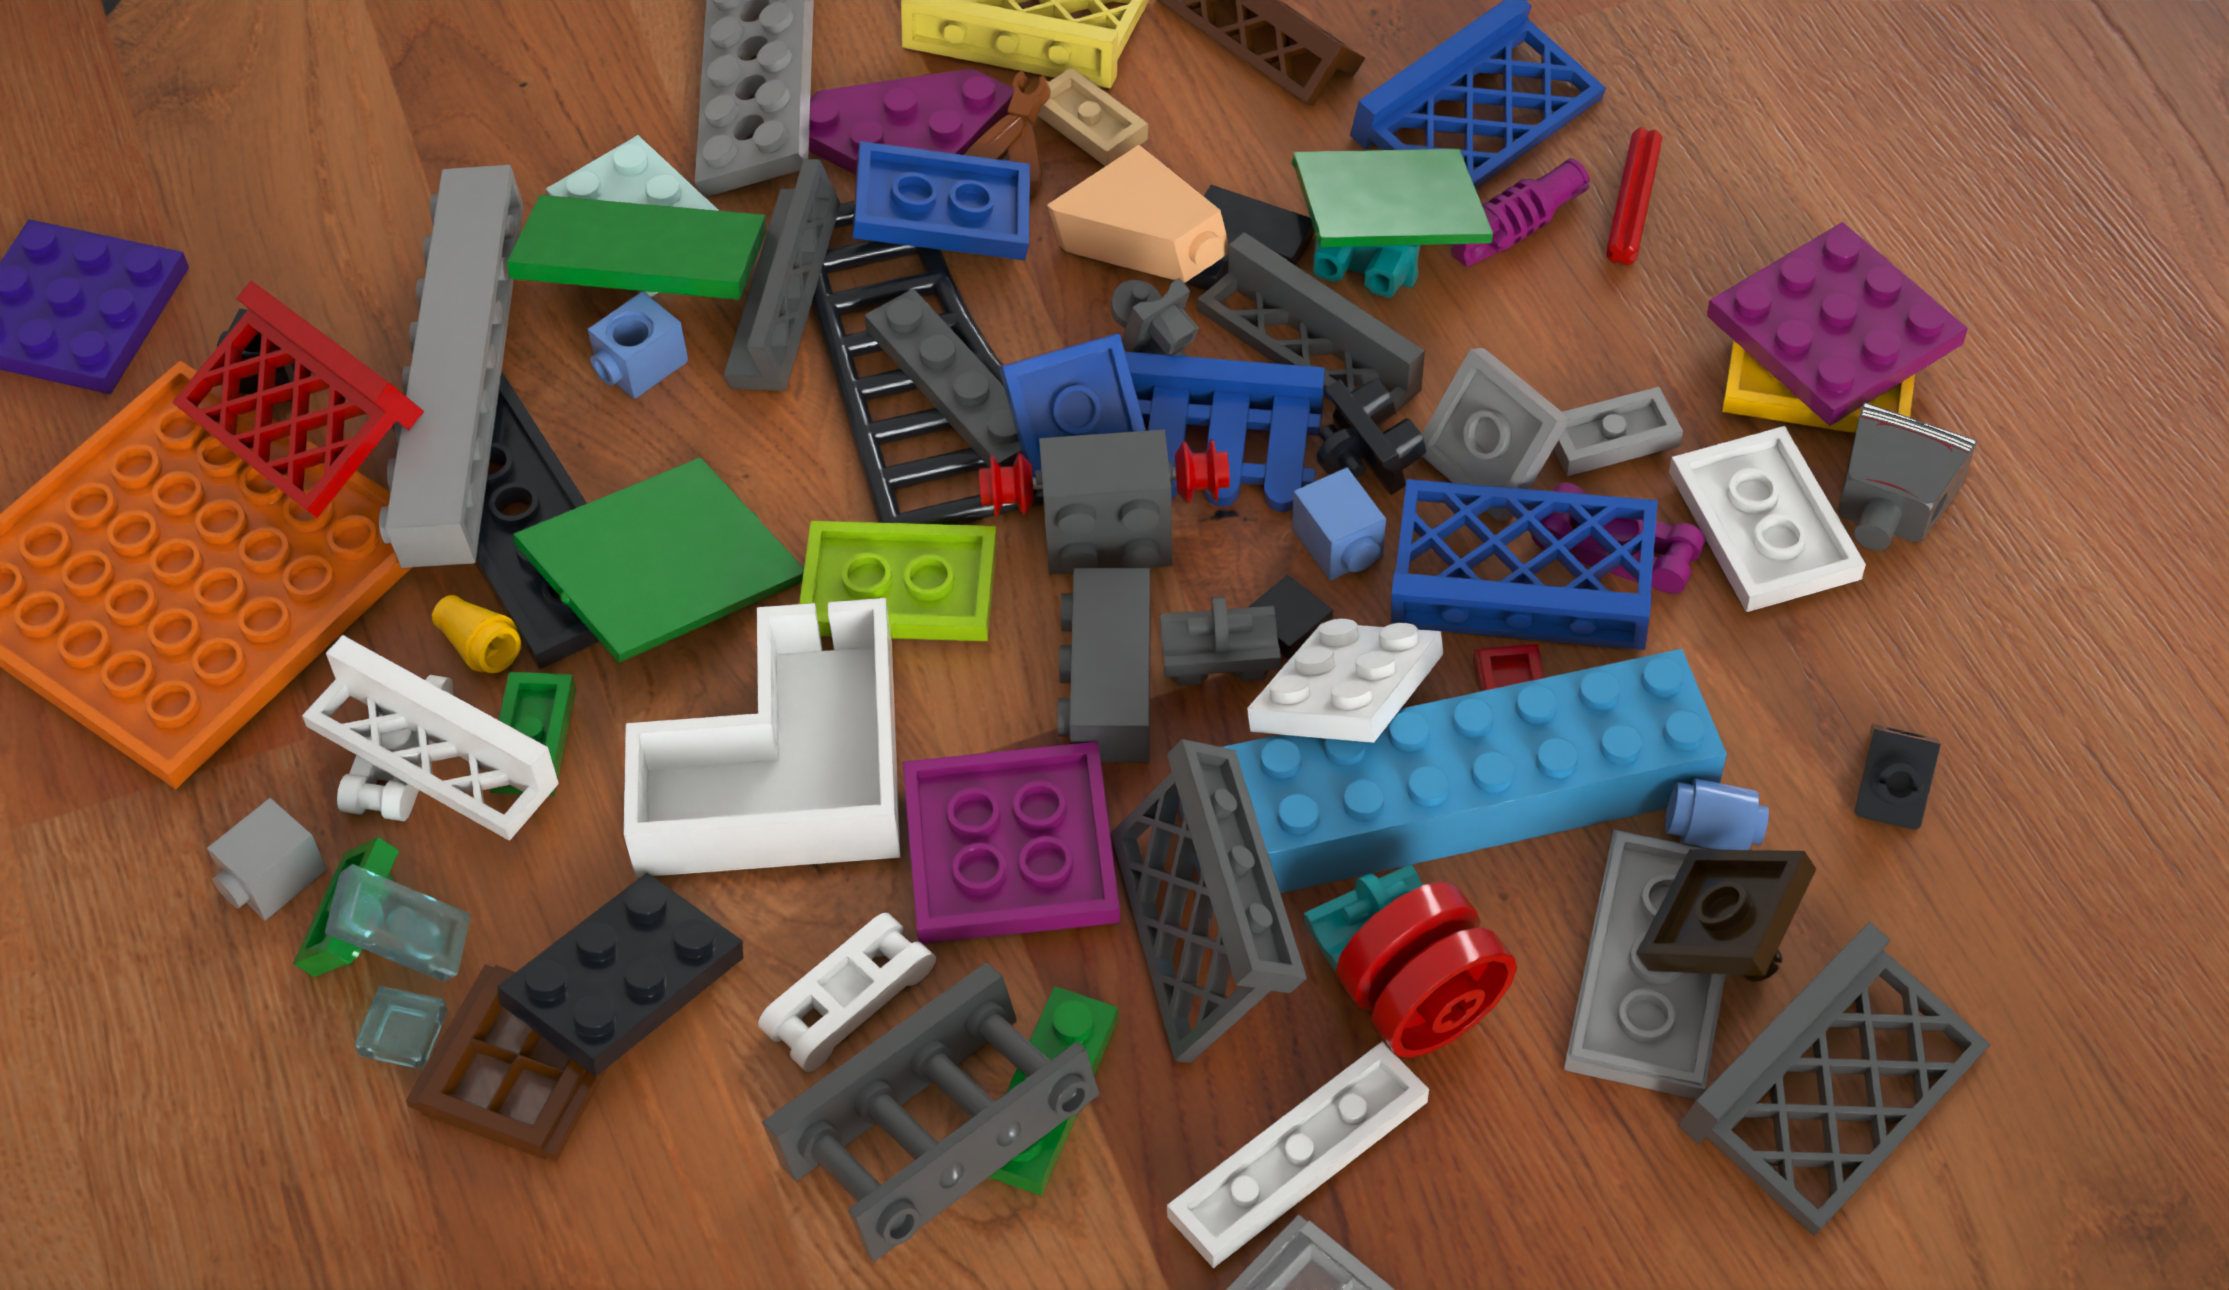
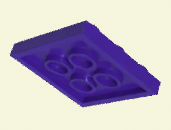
(80, 303)

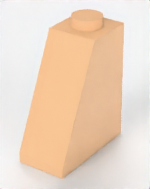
(1140, 219)

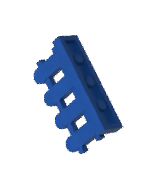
(1230, 400)

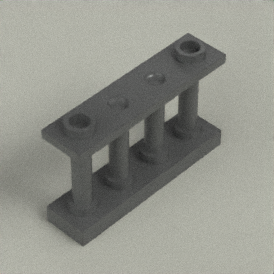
(898, 1067)

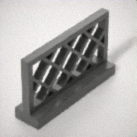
(1233, 883)
(1780, 1051)

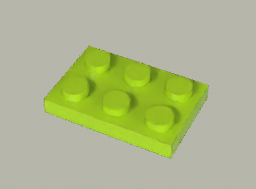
(930, 574)

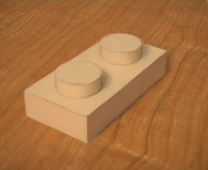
(1092, 117)

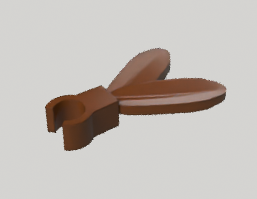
(1015, 132)

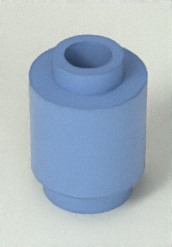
(1716, 815)

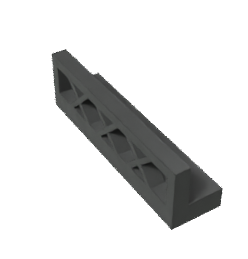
(784, 283)
(1318, 314)

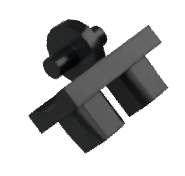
(1360, 438)

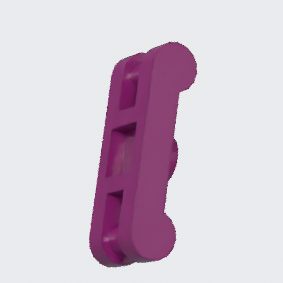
(1676, 543)

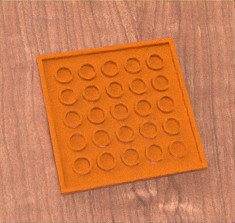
(175, 583)

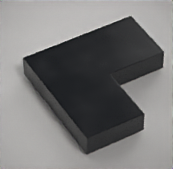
(1272, 226)

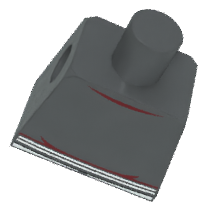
(1900, 476)

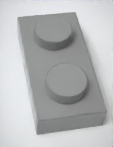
(1617, 431)

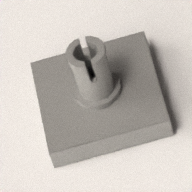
(1492, 428)

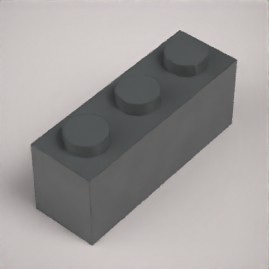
(1107, 662)

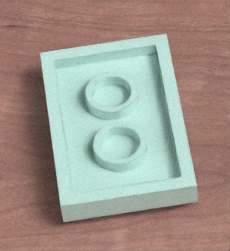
(631, 175)

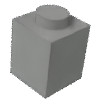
(265, 860)

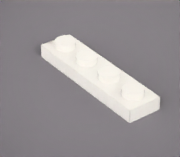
(1297, 1154)

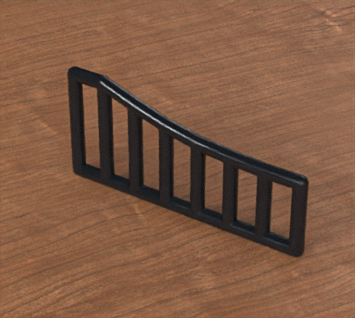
(857, 391)

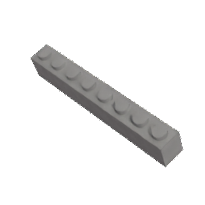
(454, 369)

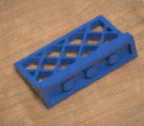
(1455, 63)
(1568, 614)

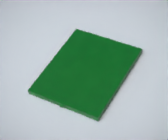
(659, 558)

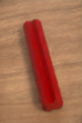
(1634, 196)

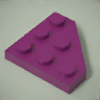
(918, 112)

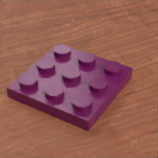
(1836, 323)
(1010, 842)

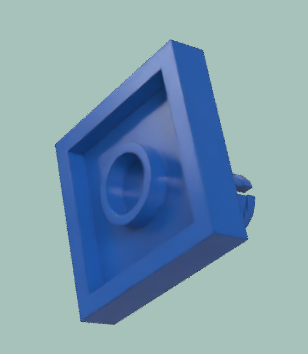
(1071, 394)

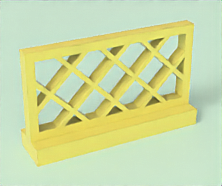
(1029, 39)

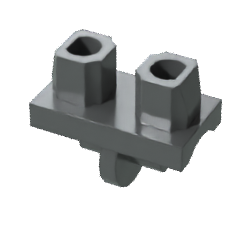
(1152, 321)
(1219, 642)

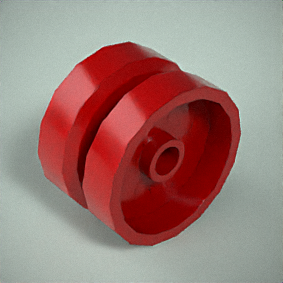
(1425, 969)

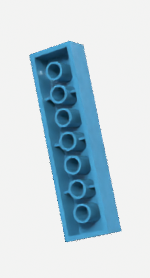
(1481, 770)

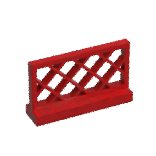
(332, 369)

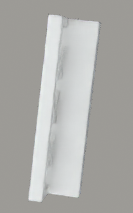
(438, 717)

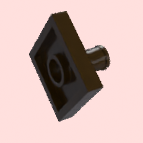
(1727, 913)

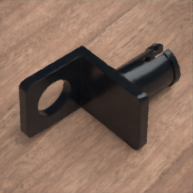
(1897, 776)

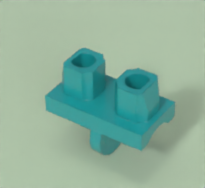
(1383, 266)
(1342, 917)

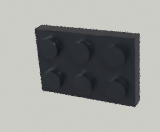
(620, 973)

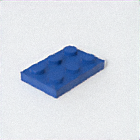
(942, 201)

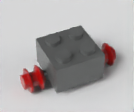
(1106, 495)

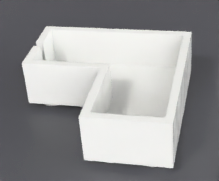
(780, 785)

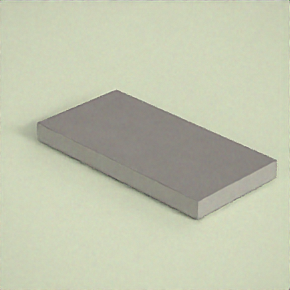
(1634, 1021)

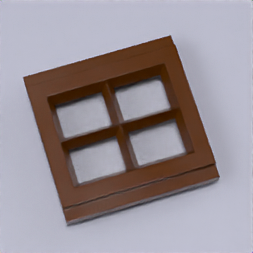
(503, 1077)

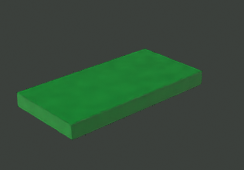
(638, 247)

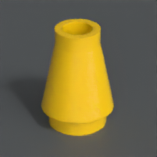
(479, 635)

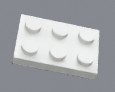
(1766, 519)
(1346, 681)

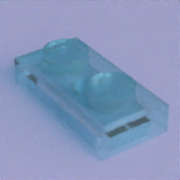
(398, 923)

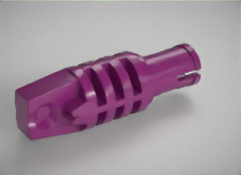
(1525, 209)

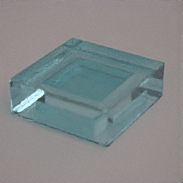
(401, 1027)

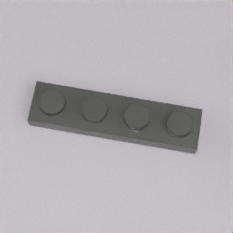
(947, 375)

